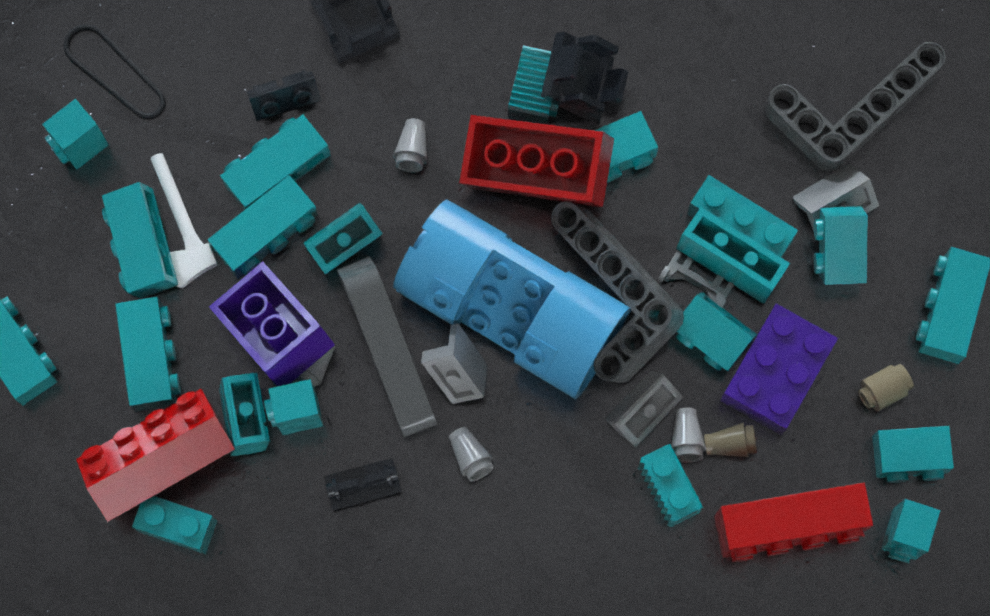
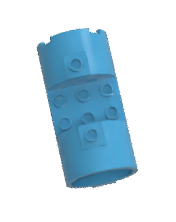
(511, 296)

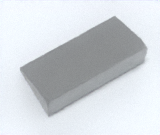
(644, 407)

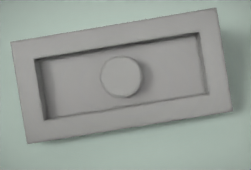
(840, 189)
(457, 367)

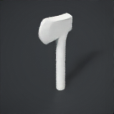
(196, 257)

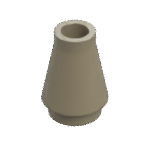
(732, 441)

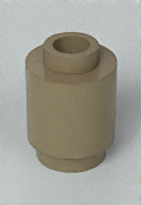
(885, 387)

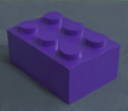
(272, 325)
(779, 369)

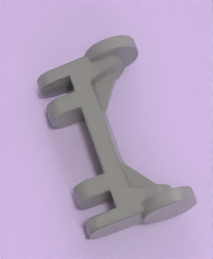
(676, 271)

